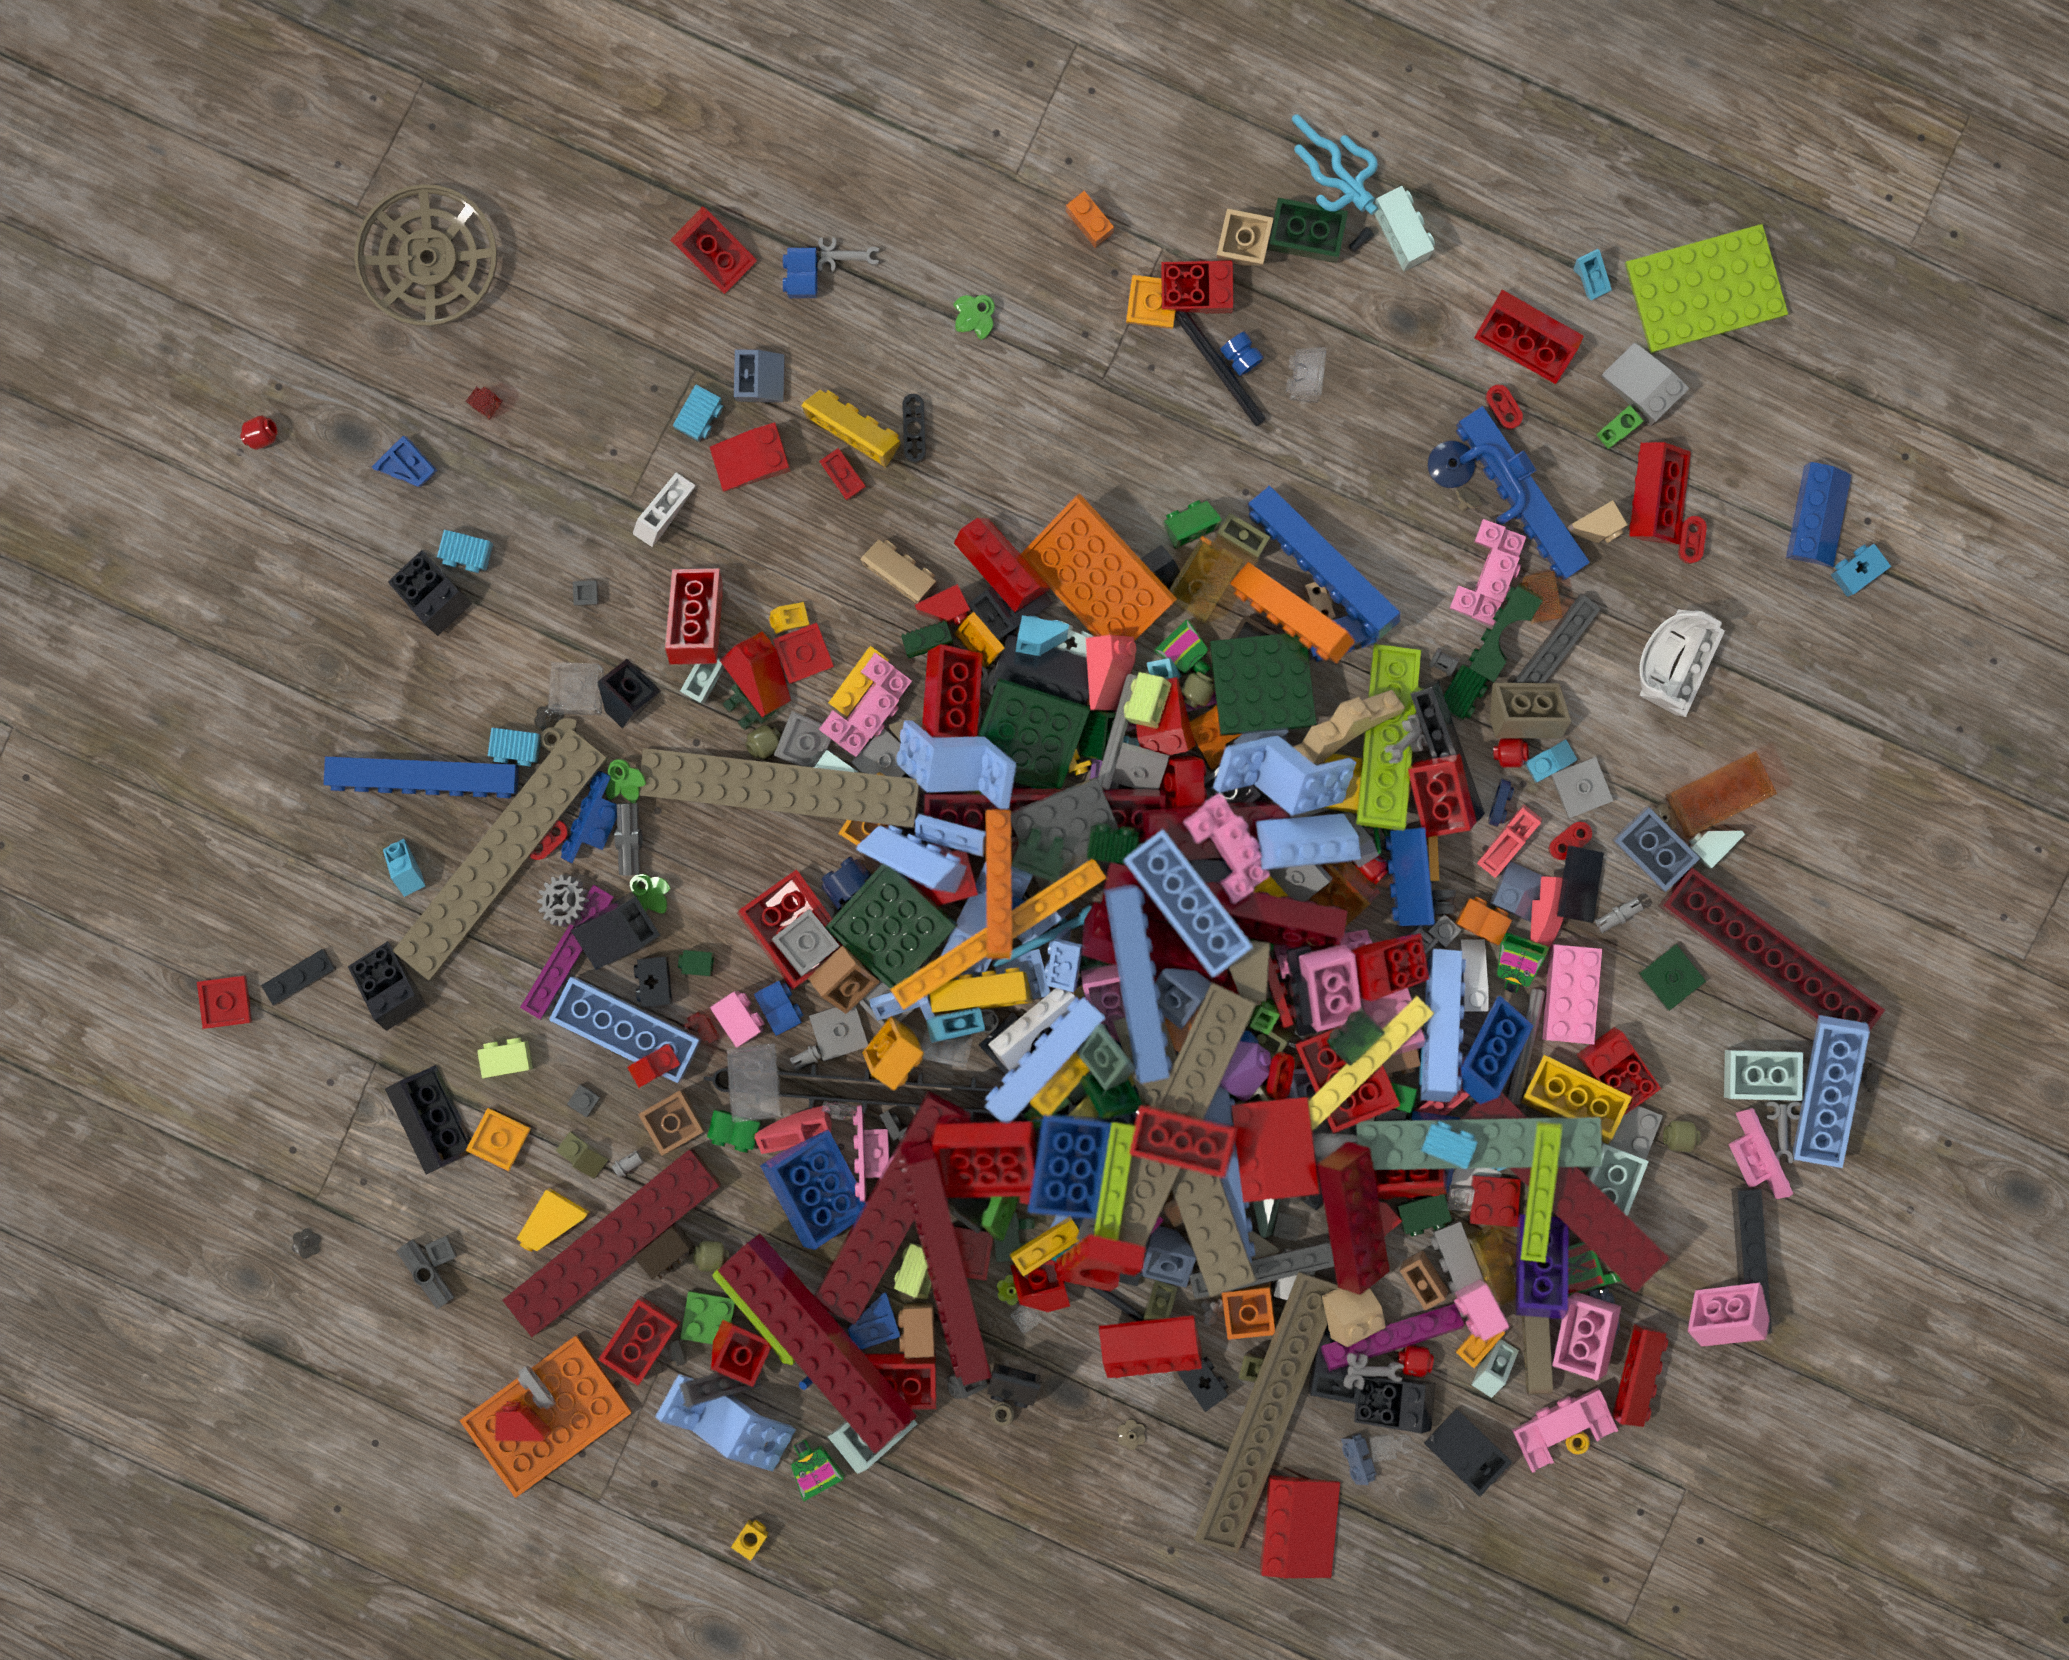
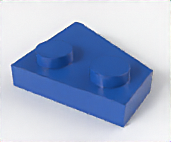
(406, 463)
(875, 1324)

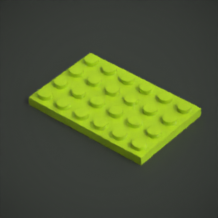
(1706, 288)

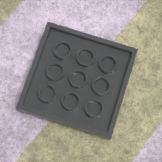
(1069, 817)

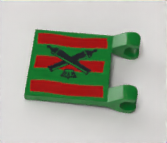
(1585, 1270)

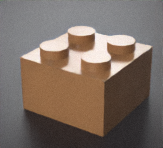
(843, 980)
(672, 1122)
(918, 1330)

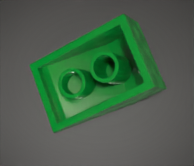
(1191, 524)

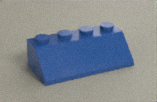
(1818, 514)
(1495, 1051)

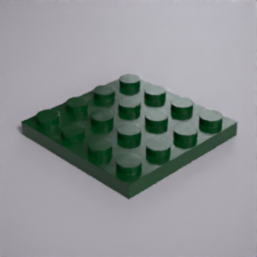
(1262, 684)
(1034, 732)
(891, 926)

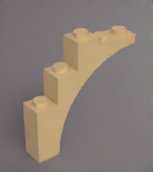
(1347, 723)

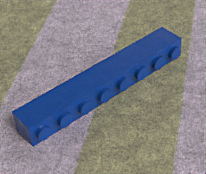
(1538, 515)
(1324, 563)
(421, 775)

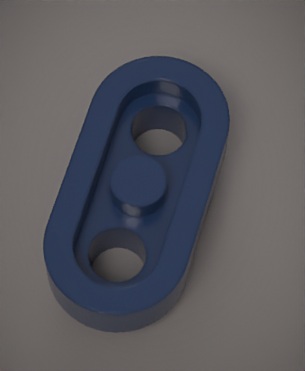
(1503, 793)

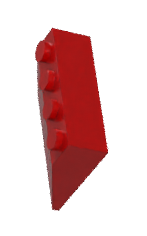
(774, 912)
(1368, 1100)
(1275, 1149)
(985, 1159)
(1299, 1527)

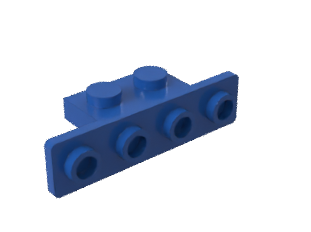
(594, 820)

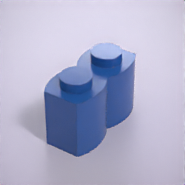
(801, 272)
(778, 1007)

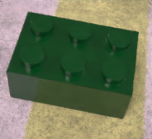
(1307, 230)

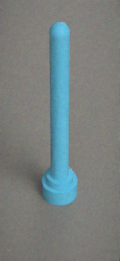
(1044, 938)

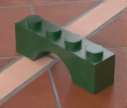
(1520, 606)

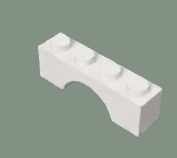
(1018, 1038)

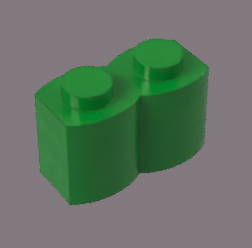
(740, 1134)

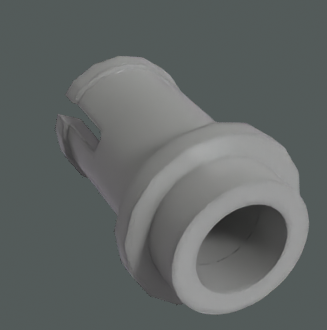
(807, 1057)
(627, 1164)

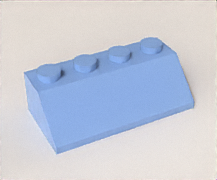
(1307, 841)
(913, 858)

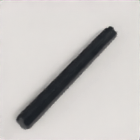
(1220, 367)

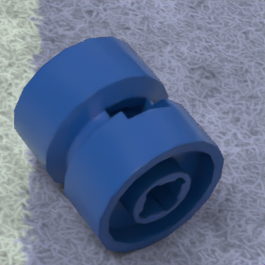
(1240, 351)

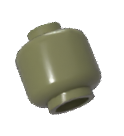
(1198, 689)
(762, 742)
(1681, 1136)
(710, 1256)

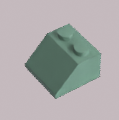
(1105, 1058)

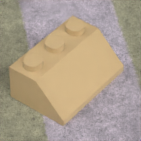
(899, 571)

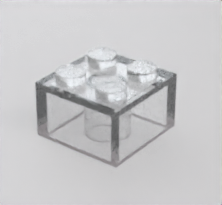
(575, 688)

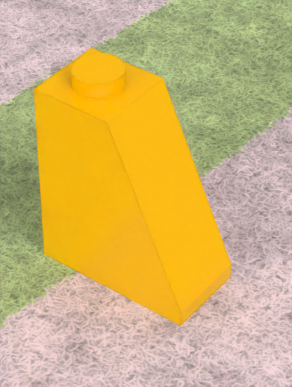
(549, 1220)

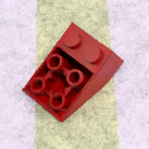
(1197, 286)
(1390, 966)
(1619, 1066)

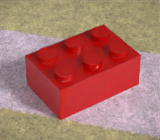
(1442, 795)
(639, 1340)

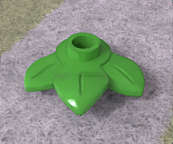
(971, 316)
(625, 783)
(653, 894)

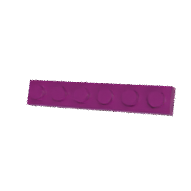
(562, 958)
(1396, 1336)

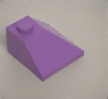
(1246, 1070)

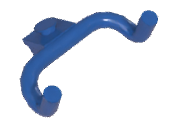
(1514, 469)

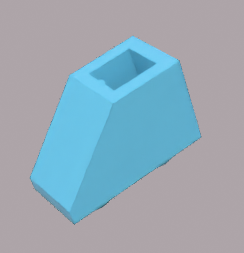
(1040, 635)
(403, 868)

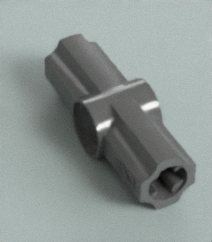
(628, 839)
(416, 1260)

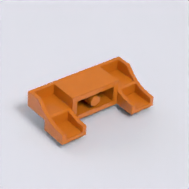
(1208, 738)

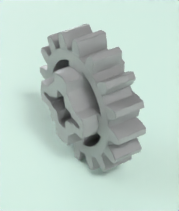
(567, 900)

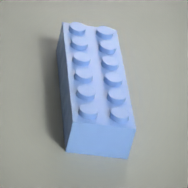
(1187, 903)
(621, 1026)
(1442, 1028)
(1045, 1060)
(1830, 1091)

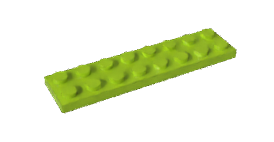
(1382, 784)

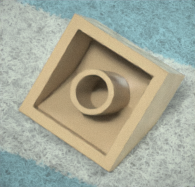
(1244, 238)
(1600, 524)
(1352, 1315)

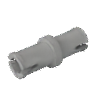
(1619, 915)

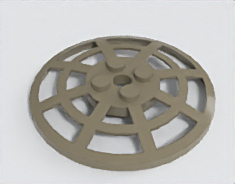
(417, 244)

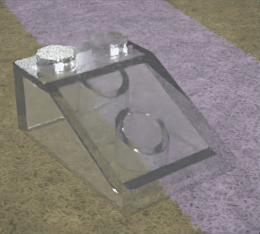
(754, 1083)

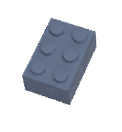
(1655, 849)

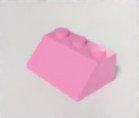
(1729, 1315)

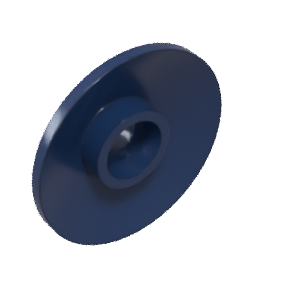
(1441, 471)

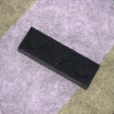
(298, 977)

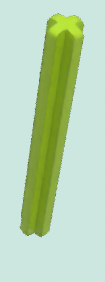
(752, 1317)

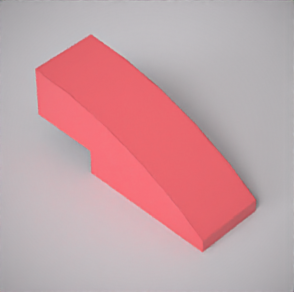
(1509, 840)
(1544, 912)
(793, 1130)

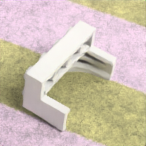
(1701, 640)

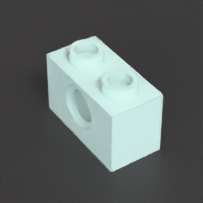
(702, 680)

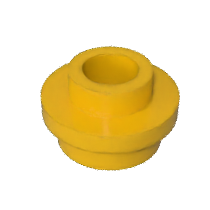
(1582, 1448)

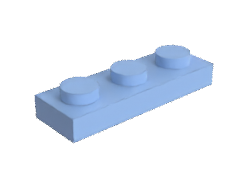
(950, 835)

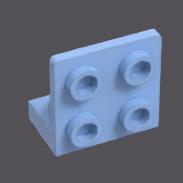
(1064, 962)
(1033, 966)

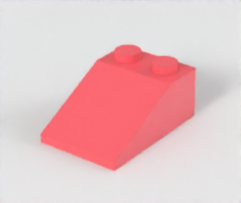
(1108, 664)

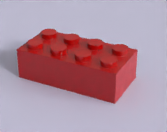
(694, 616)
(952, 692)
(1183, 1141)

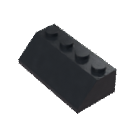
(1054, 672)
(430, 1119)

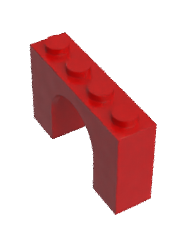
(1098, 1262)

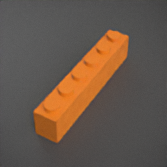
(1291, 612)
(998, 884)

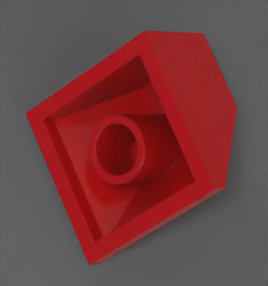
(1040, 1288)

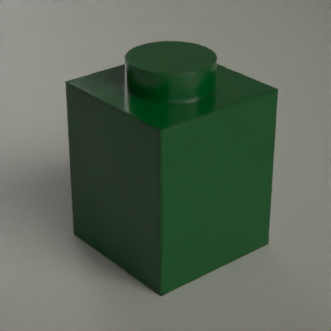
(696, 962)

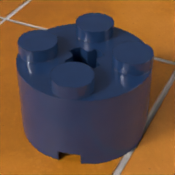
(845, 882)

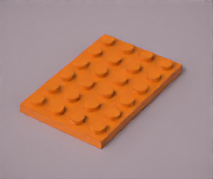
(1097, 573)
(583, 1411)

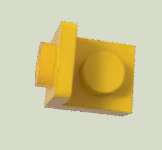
(788, 617)
(1078, 768)

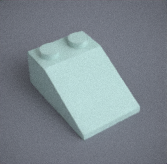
(856, 1450)

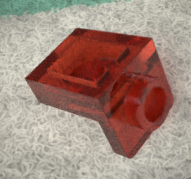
(707, 1030)

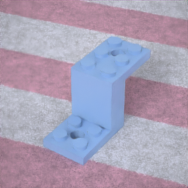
(956, 764)
(1284, 775)
(974, 916)
(729, 1427)

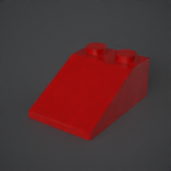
(713, 250)
(750, 457)
(758, 673)
(1173, 731)
(966, 888)

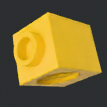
(747, 1549)

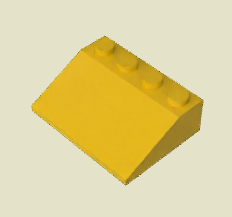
(851, 427)

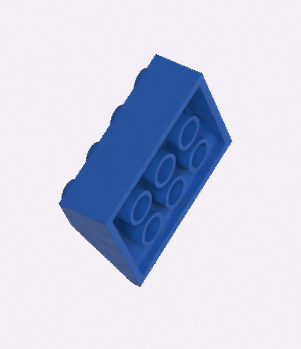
(1410, 877)
(1069, 1166)
(814, 1189)

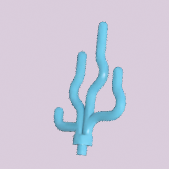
(1351, 187)

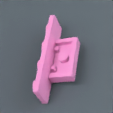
(872, 1151)
(1757, 1157)

